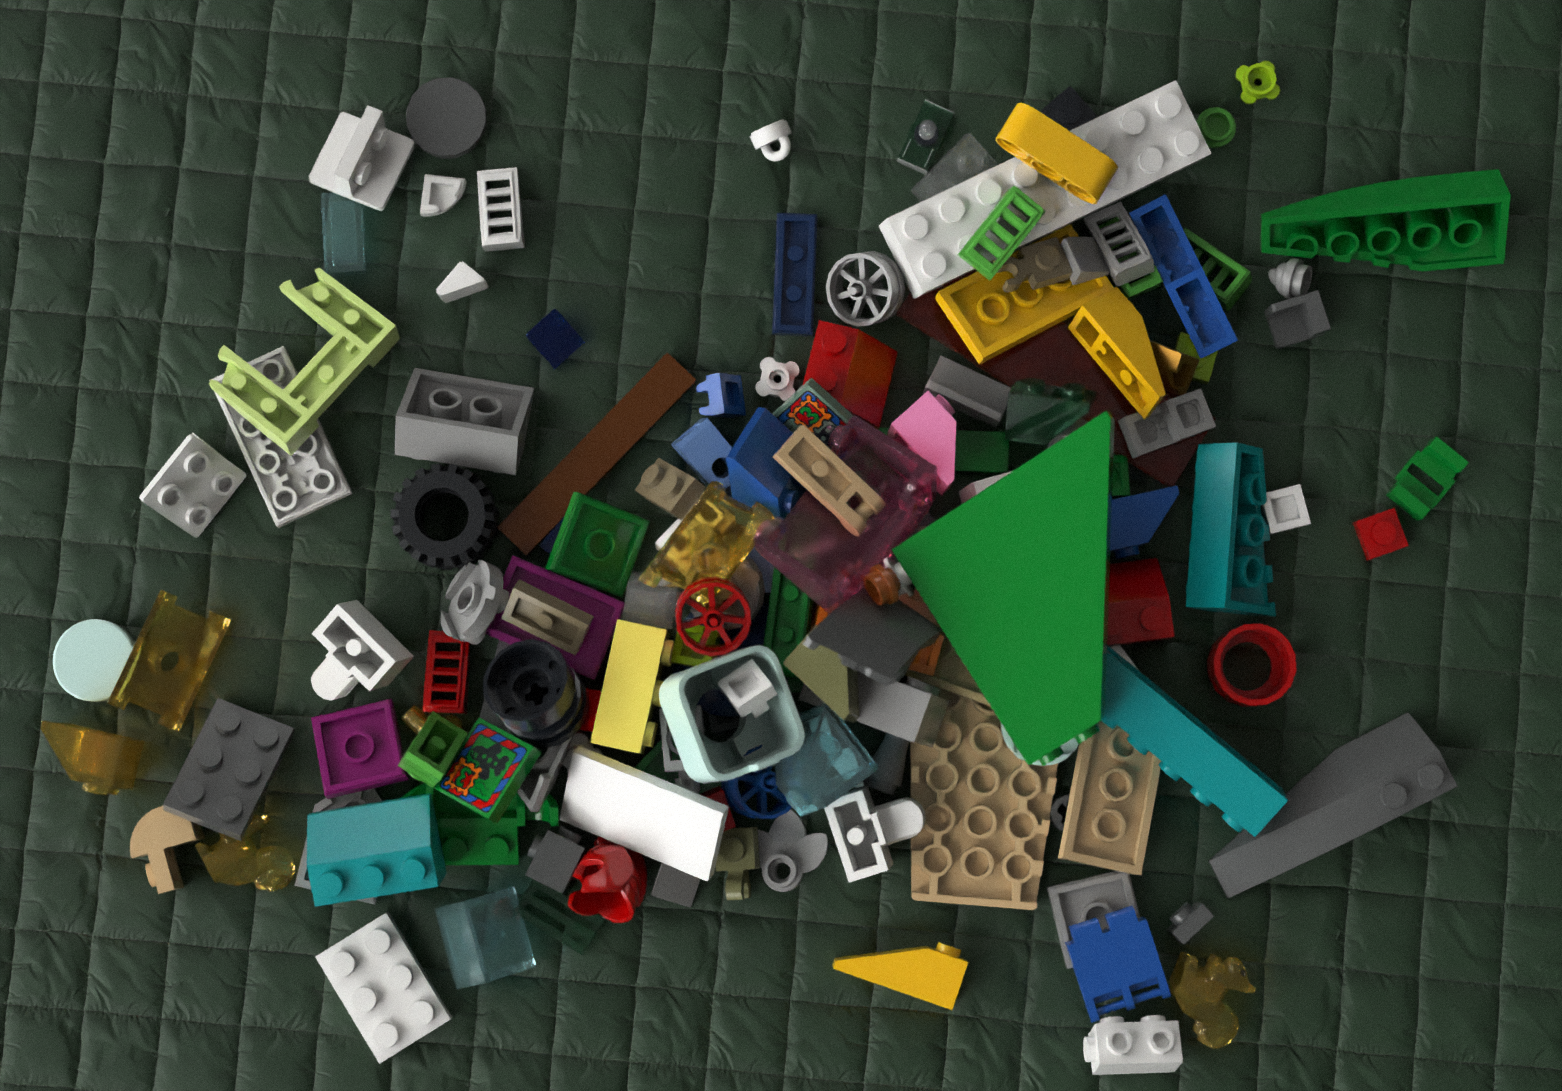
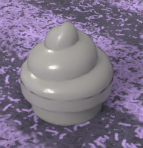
(1291, 278)

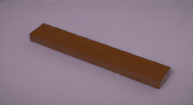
(597, 453)

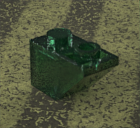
(1044, 411)

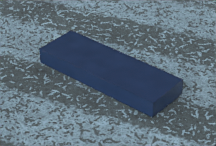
(794, 274)

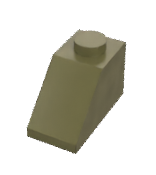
(827, 678)

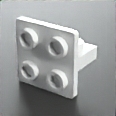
(362, 159)
(193, 485)

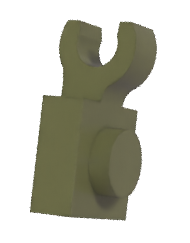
(737, 855)

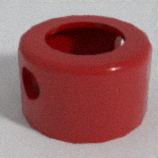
(1281, 662)

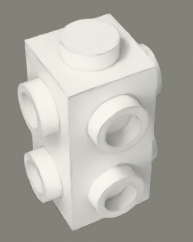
(1133, 1046)

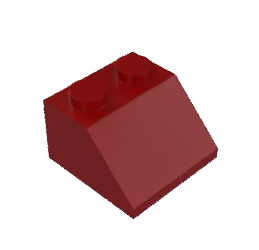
(852, 369)
(1138, 603)

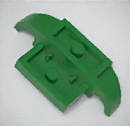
(474, 839)

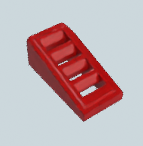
(456, 706)

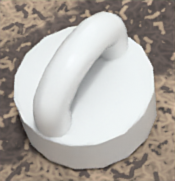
(765, 136)

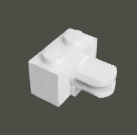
(357, 652)
(867, 830)

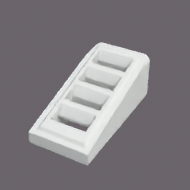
(504, 240)

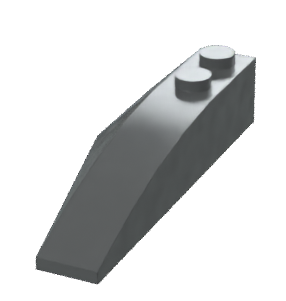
(1339, 801)

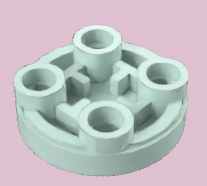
(91, 658)

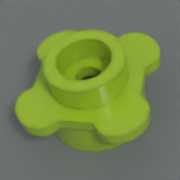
(1266, 74)

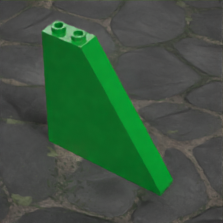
(1027, 589)

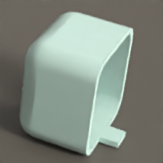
(777, 729)

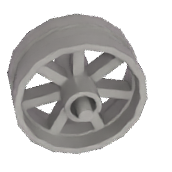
(865, 288)

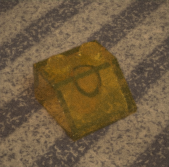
(95, 756)

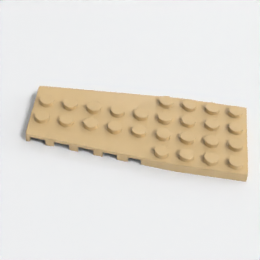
(981, 813)

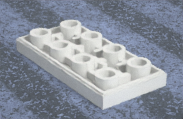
(287, 483)
(643, 813)

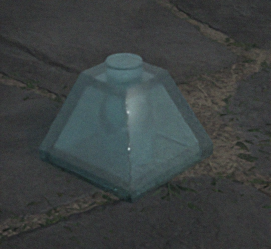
(825, 765)

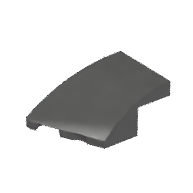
(874, 637)

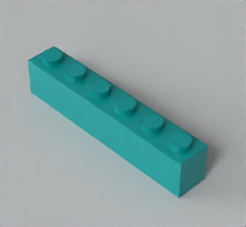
(1188, 748)

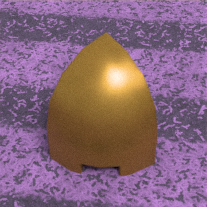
(1174, 368)

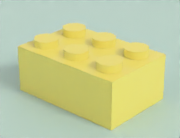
(632, 687)

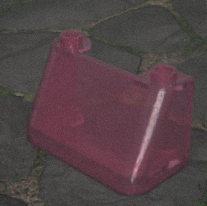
(814, 545)

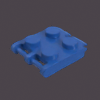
(1115, 962)

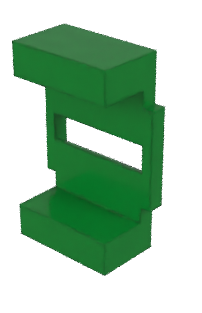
(1440, 464)

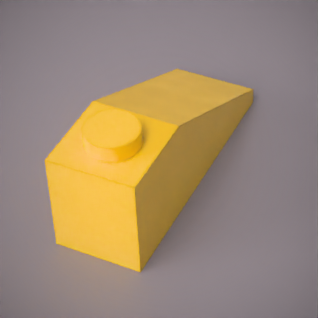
(1120, 345)
(915, 971)

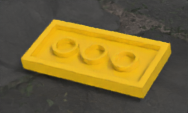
(999, 320)

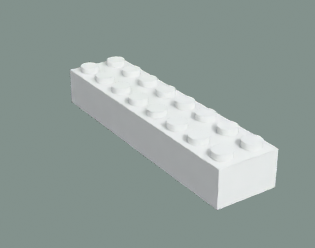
(1144, 138)

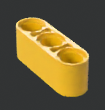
(1056, 153)

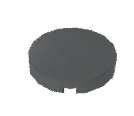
(446, 118)

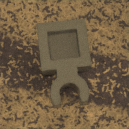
(1039, 264)

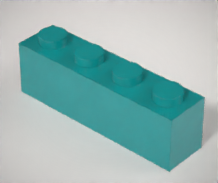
(1229, 533)

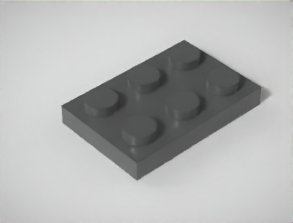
(228, 769)

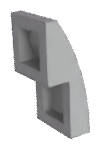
(1168, 424)

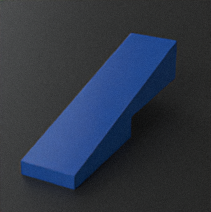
(1183, 276)

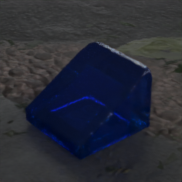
(554, 338)

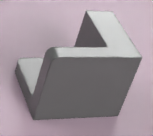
(1297, 319)

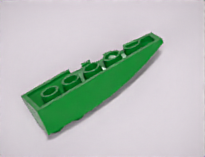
(1407, 221)

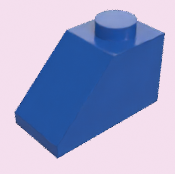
(1137, 519)

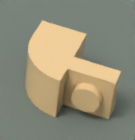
(156, 837)

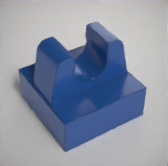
(724, 395)

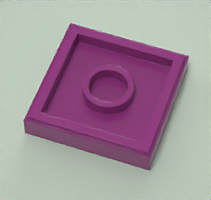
(359, 748)

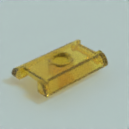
(711, 523)
(166, 631)

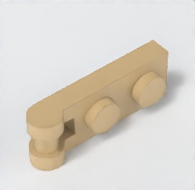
(828, 479)

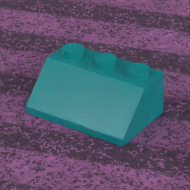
(374, 850)

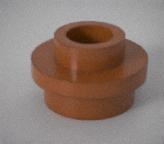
(882, 585)

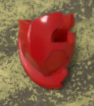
(611, 882)

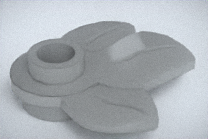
(789, 845)

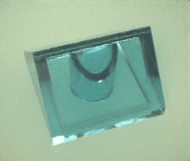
(485, 938)

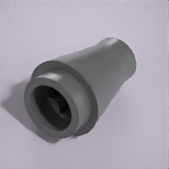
(891, 763)

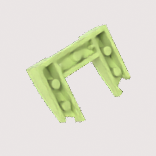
(291, 414)

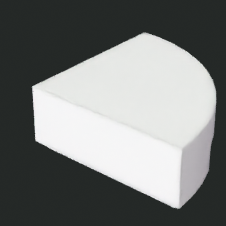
(440, 194)

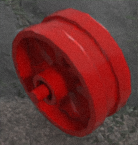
(713, 616)

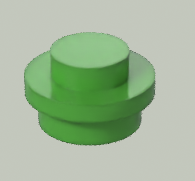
(1216, 126)

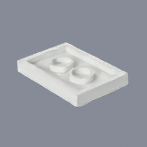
(383, 987)

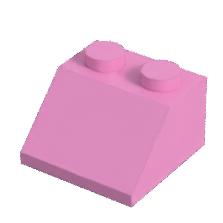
(930, 433)

